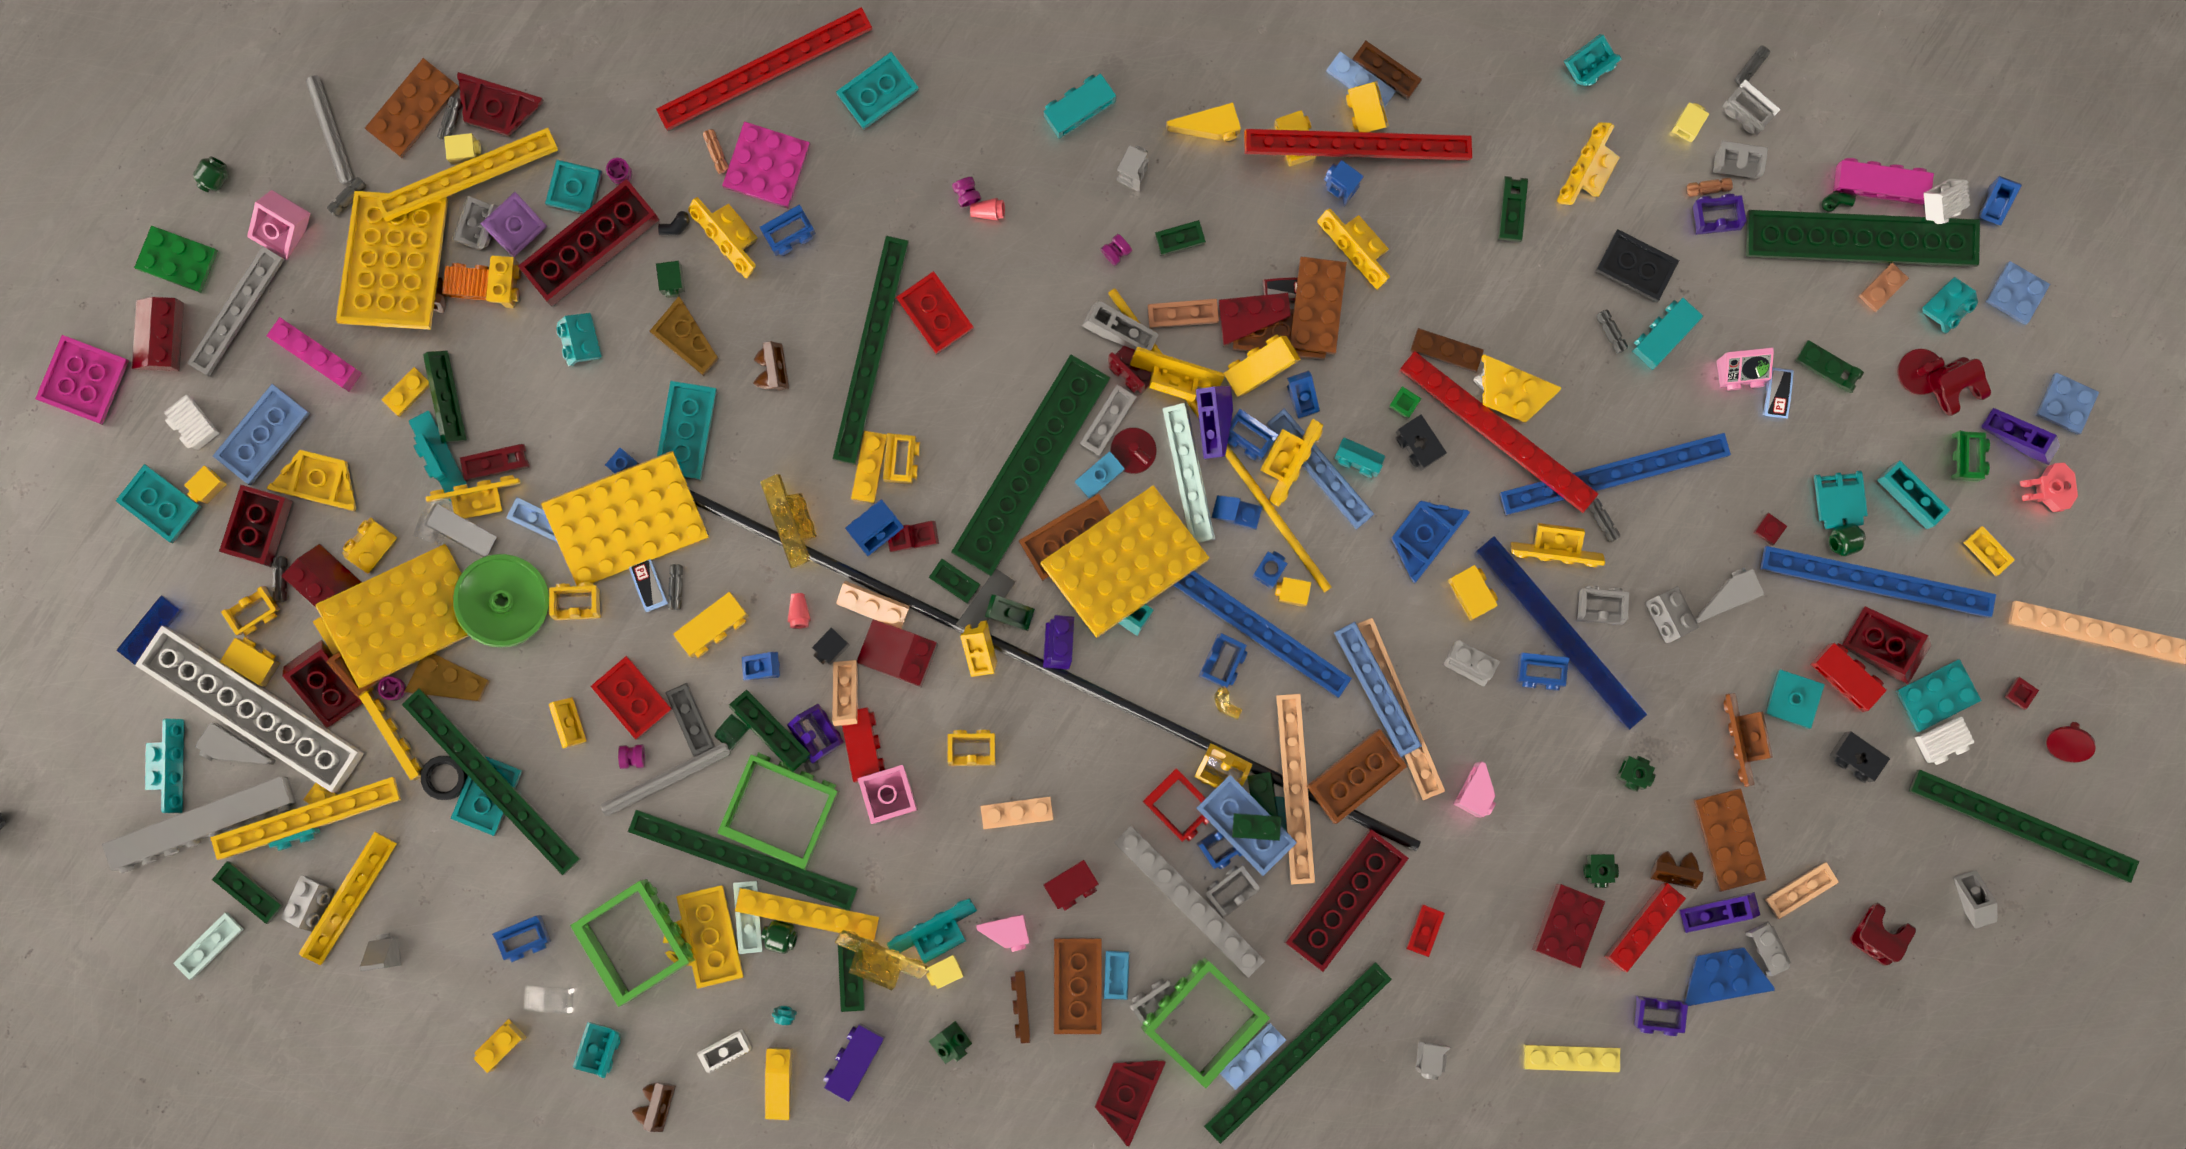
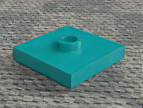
(573, 187)
(1794, 699)

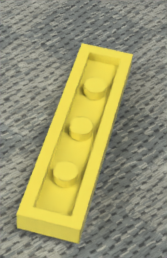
(1572, 1058)

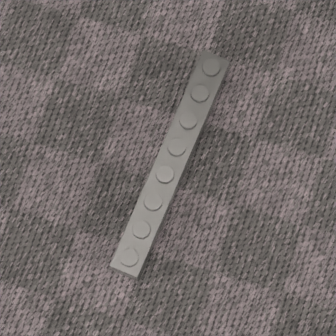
(198, 824)
(1189, 901)

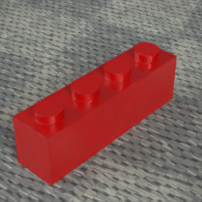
(1645, 927)

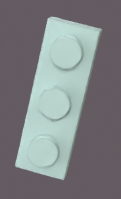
(747, 925)
(208, 946)

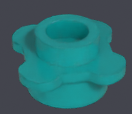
(784, 1015)

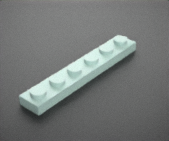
(1188, 472)

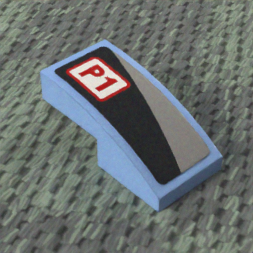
(1779, 393)
(648, 585)

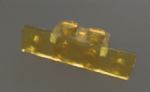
(790, 519)
(877, 962)

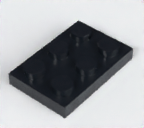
(1637, 265)

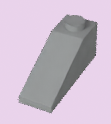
(1118, 327)
(1734, 592)
(225, 745)
(381, 953)

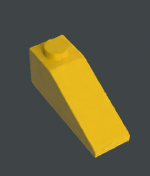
(1211, 124)
(778, 1082)

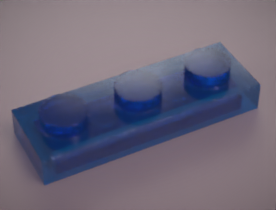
(160, 614)

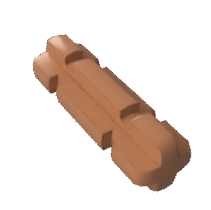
(715, 151)
(1709, 187)

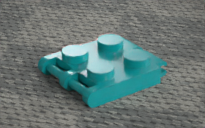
(1841, 499)

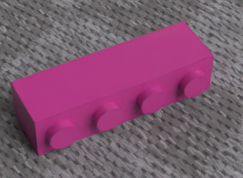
(1882, 182)
(314, 354)

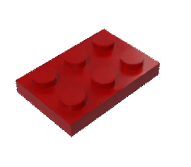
(934, 312)
(631, 697)

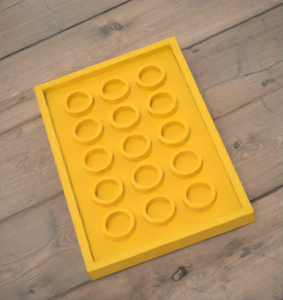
(391, 265)
(625, 519)
(1124, 561)
(395, 616)

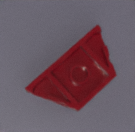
(494, 105)
(1127, 1095)

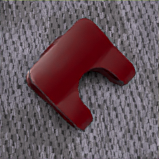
(1952, 378)
(1876, 941)

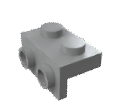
(469, 230)
(1672, 615)
(307, 903)
(1148, 1003)

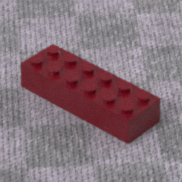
(588, 242)
(1346, 900)

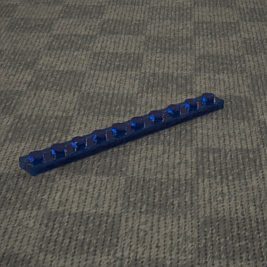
(1561, 633)

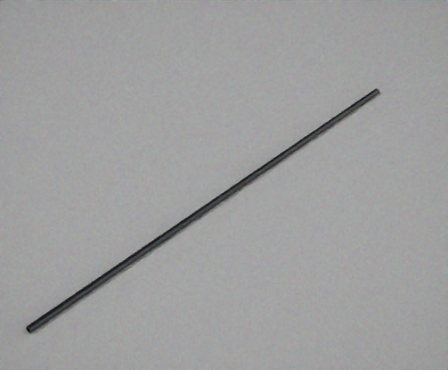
(1032, 660)

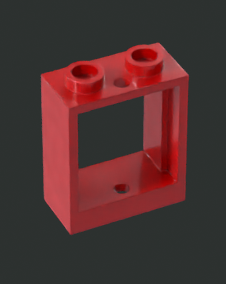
(1149, 801)

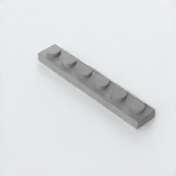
(235, 311)

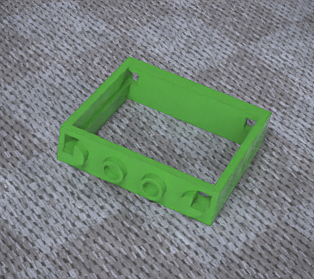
(804, 778)
(601, 960)
(1230, 1049)

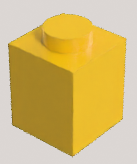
(204, 485)
(1293, 591)

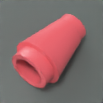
(988, 209)
(798, 612)

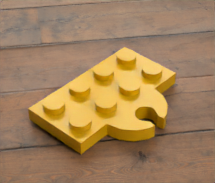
(710, 933)

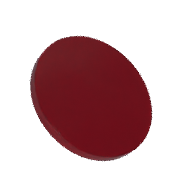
(1915, 368)
(1134, 450)
(2071, 743)

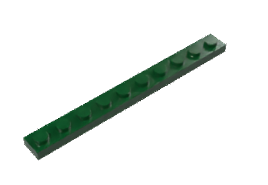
(870, 350)
(491, 781)
(2024, 826)
(742, 860)
(1297, 1052)

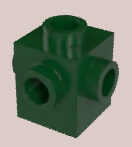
(1628, 770)
(1603, 861)
(951, 1043)

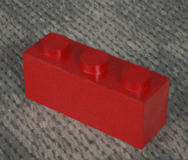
(1849, 676)
(863, 745)

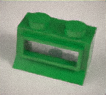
(1971, 456)

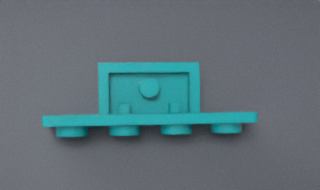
(437, 455)
(165, 766)
(936, 934)

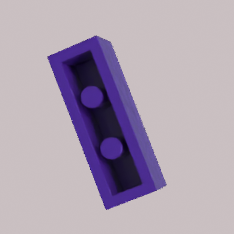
(853, 1061)

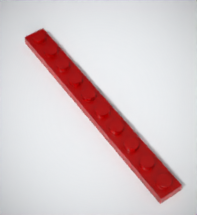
(764, 69)
(1357, 144)
(1499, 432)

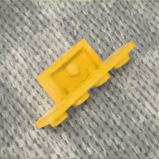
(1592, 166)
(727, 232)
(1358, 244)
(1175, 375)
(1287, 458)
(476, 500)
(1559, 544)

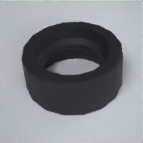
(426, 778)

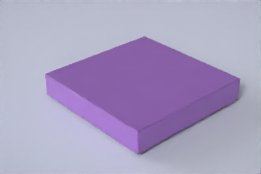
(513, 224)

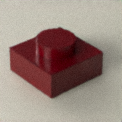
(1770, 529)
(2021, 693)

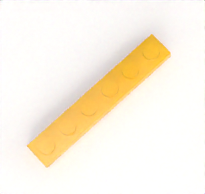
(347, 898)
(806, 913)

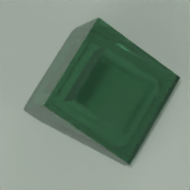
(731, 731)

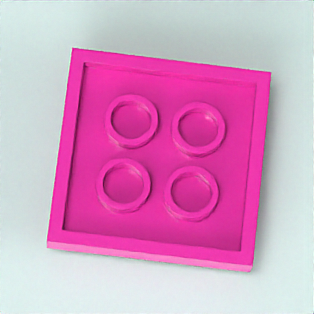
(766, 164)
(82, 379)

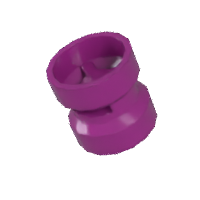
(615, 168)
(966, 191)
(1116, 249)
(388, 686)
(631, 756)

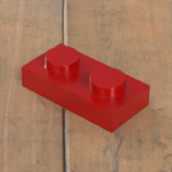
(1425, 930)

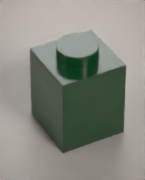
(670, 278)

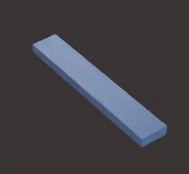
(1326, 475)
(1377, 689)

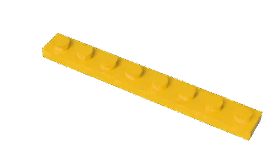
(466, 174)
(376, 709)
(305, 818)

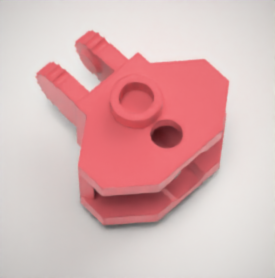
(2054, 487)

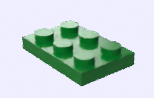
(176, 259)

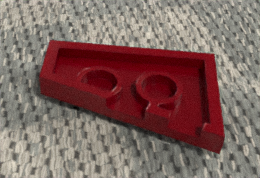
(1249, 314)

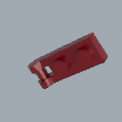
(493, 462)

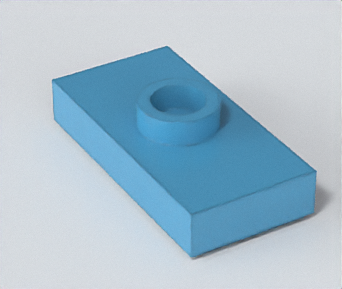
(1099, 475)
(1116, 975)

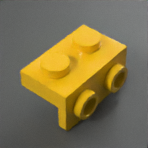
(503, 281)
(368, 545)

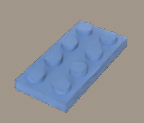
(261, 434)
(1219, 811)

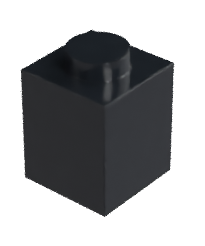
(829, 647)

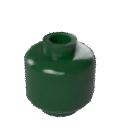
(210, 174)
(1847, 539)
(779, 937)

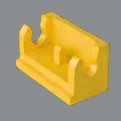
(979, 649)

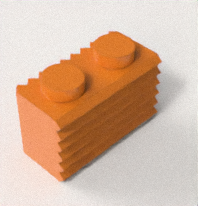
(465, 282)

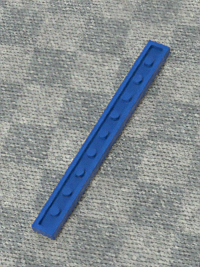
(1622, 472)
(1878, 581)
(1264, 633)

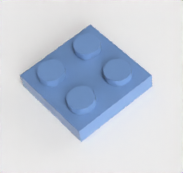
(2017, 293)
(2067, 403)

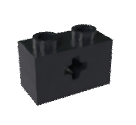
(1420, 430)
(1872, 759)

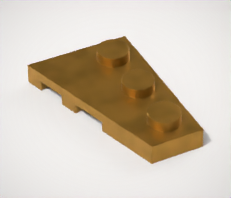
(684, 337)
(446, 679)

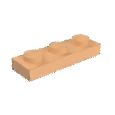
(872, 605)
(845, 692)
(1016, 812)
(1801, 890)

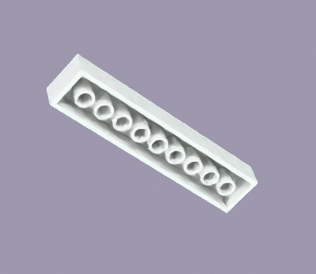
(249, 709)

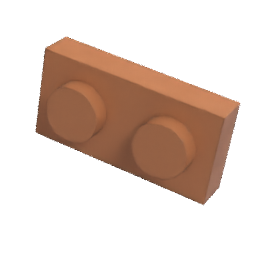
(1883, 287)

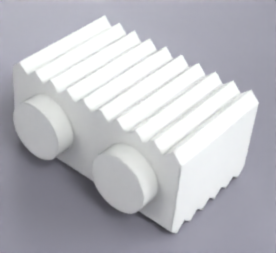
(1946, 200)
(191, 423)
(1944, 740)
(724, 1051)

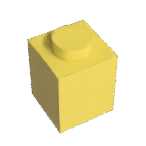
(1690, 121)
(461, 148)
(944, 972)

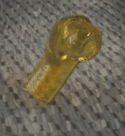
(1223, 704)

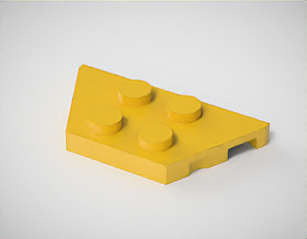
(1514, 390)
(317, 480)

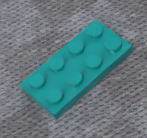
(687, 426)

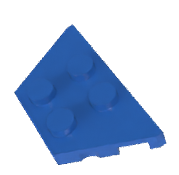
(1425, 535)
(1725, 976)

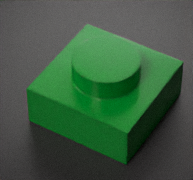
(1405, 402)

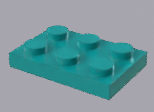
(877, 90)
(158, 503)
(1938, 695)
(476, 808)

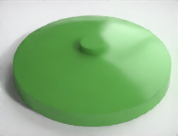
(501, 600)

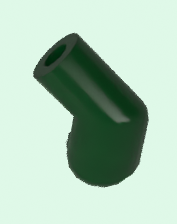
(1835, 199)

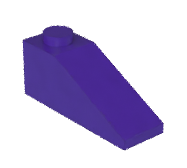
(1215, 418)
(2022, 436)
(1720, 912)

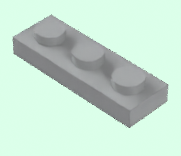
(1108, 420)

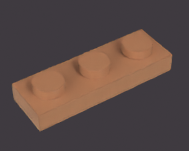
(1183, 313)

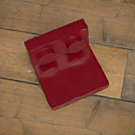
(1135, 378)

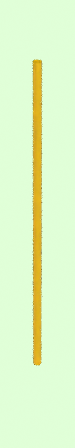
(1245, 475)

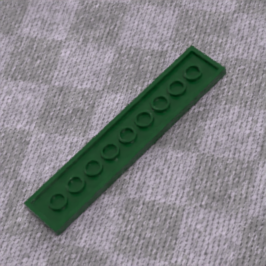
(1862, 238)
(1030, 465)

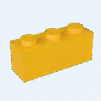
(1261, 365)
(711, 625)

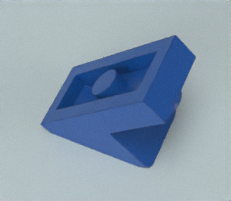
(2000, 198)
(1303, 394)
(1236, 512)
(761, 666)

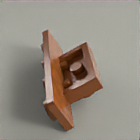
(1749, 736)

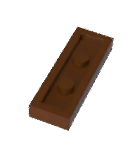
(1387, 69)
(1447, 350)
(1020, 1006)

